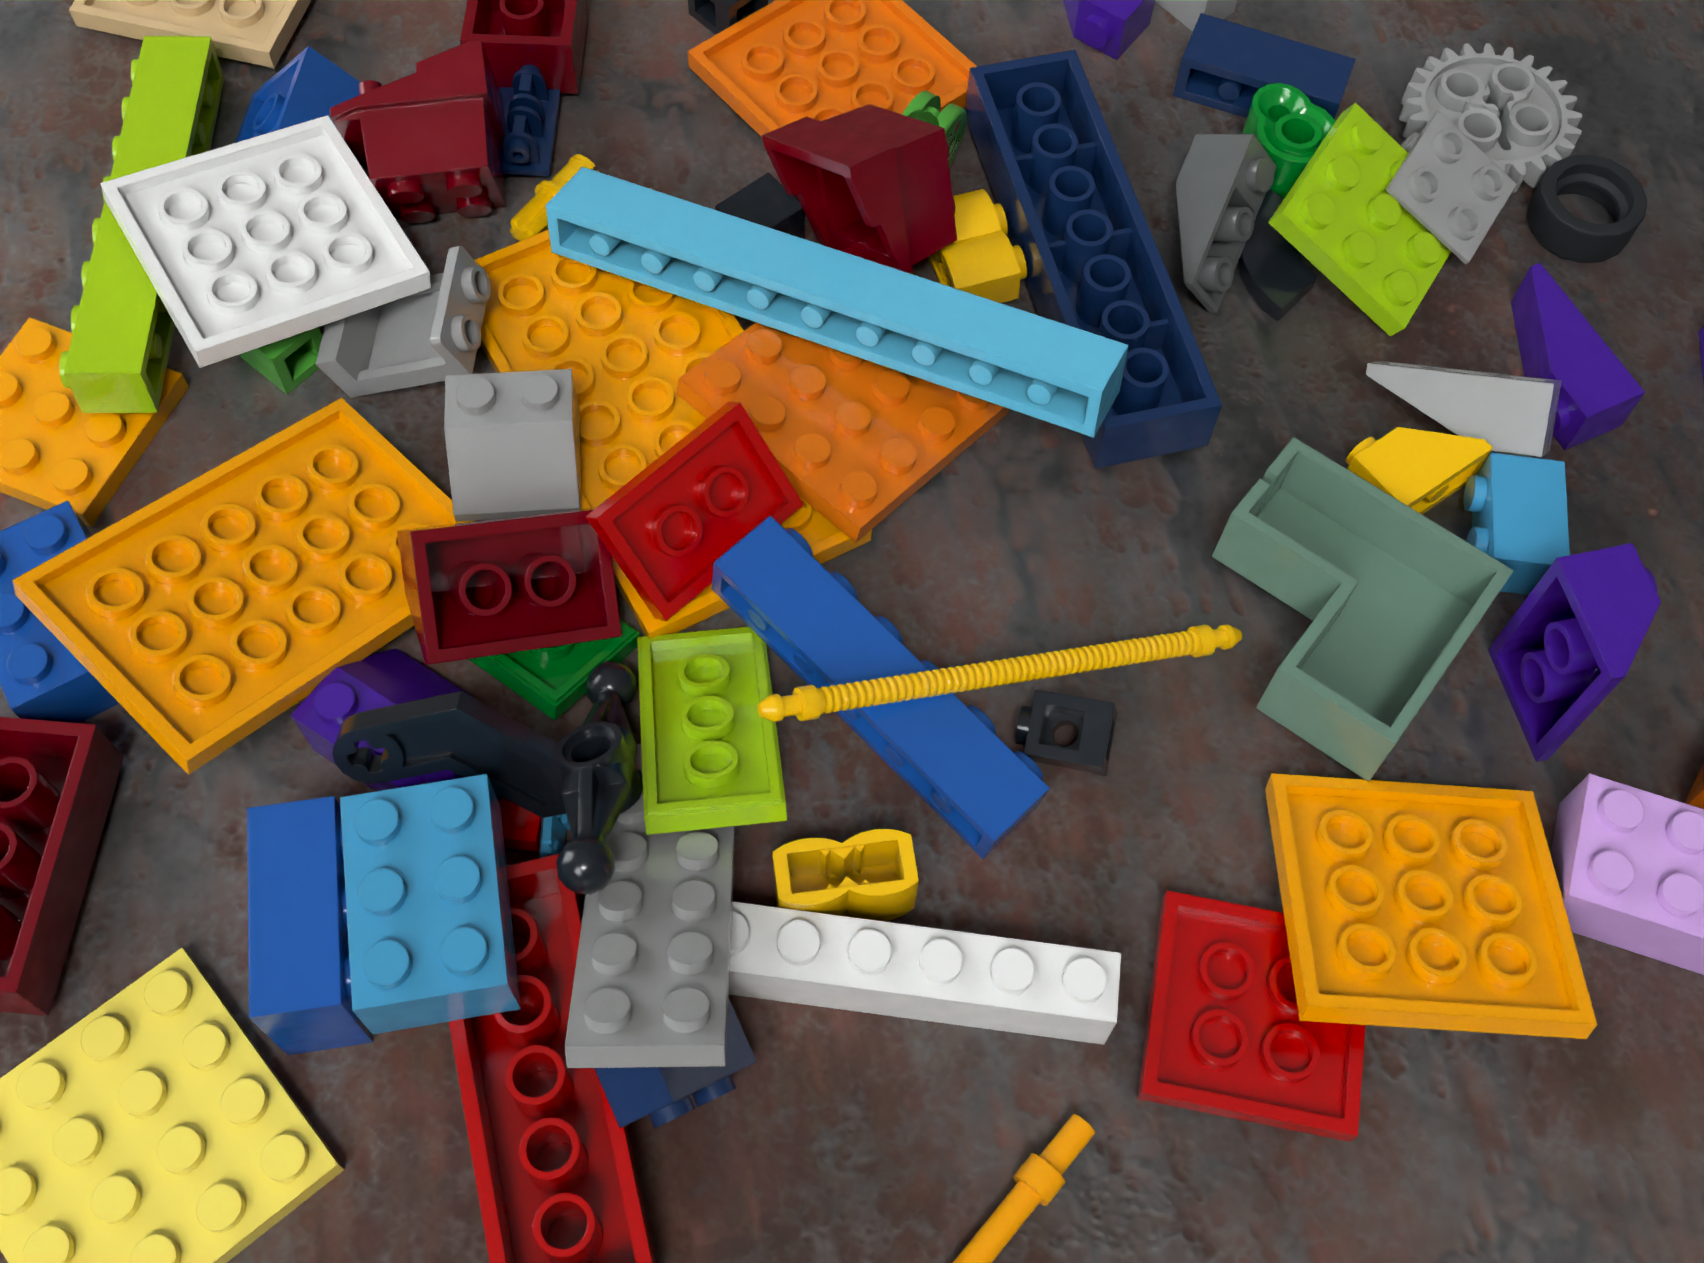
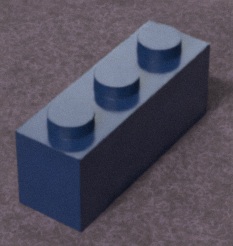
(1232, 62)

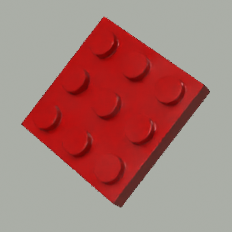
(1230, 1029)

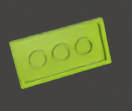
(701, 734)

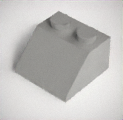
(512, 443)

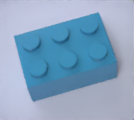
(428, 905)

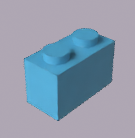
(1519, 515)

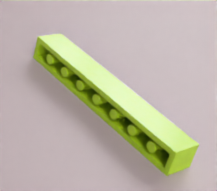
(121, 322)

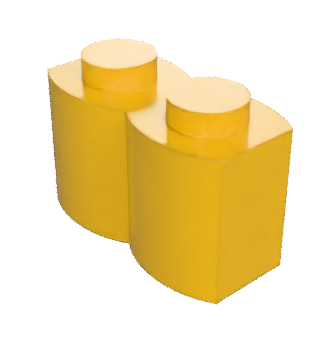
(982, 255)
(861, 878)

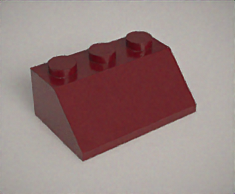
(508, 585)

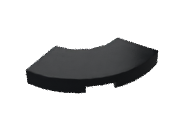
(1273, 265)

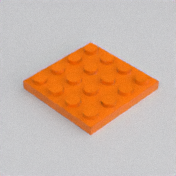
(828, 60)
(837, 424)

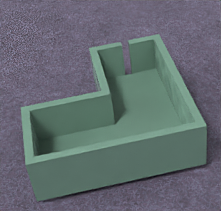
(1383, 594)

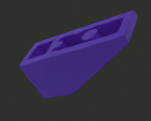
(1563, 346)

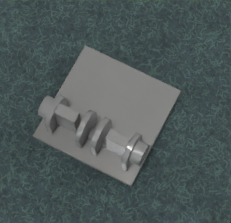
(1450, 186)

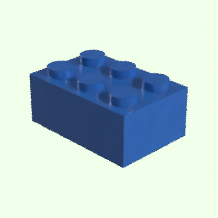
(35, 667)
(299, 927)

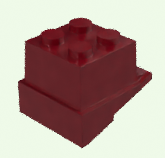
(431, 136)
(869, 183)

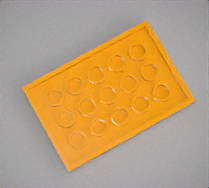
(243, 582)

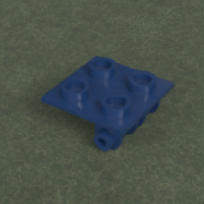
(530, 123)

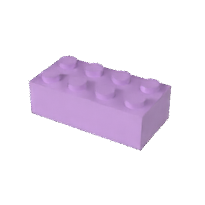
(1632, 870)

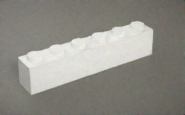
(923, 973)

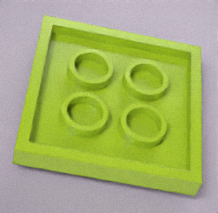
(1355, 228)

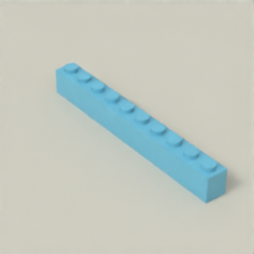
(839, 300)

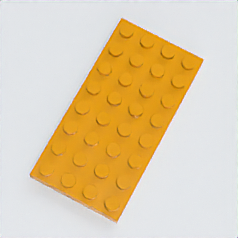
(626, 364)

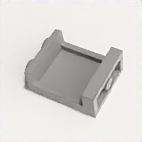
(412, 337)

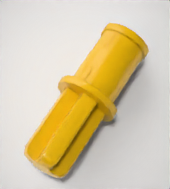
(533, 216)

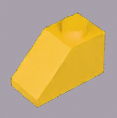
(1418, 464)

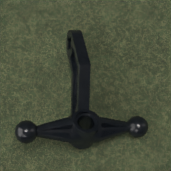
(582, 775)

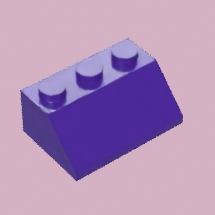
(1573, 641)
(364, 686)

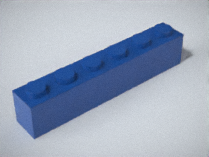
(832, 639)

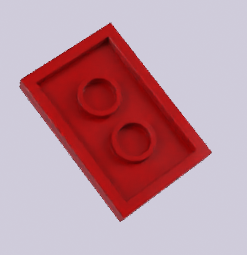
(693, 509)

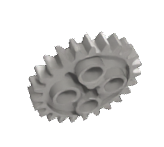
(1499, 106)

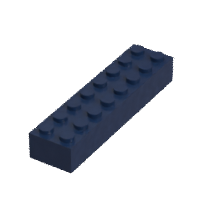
(1091, 248)

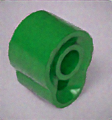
(1287, 129)

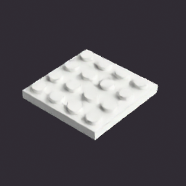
(264, 239)

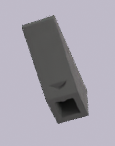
(1217, 208)

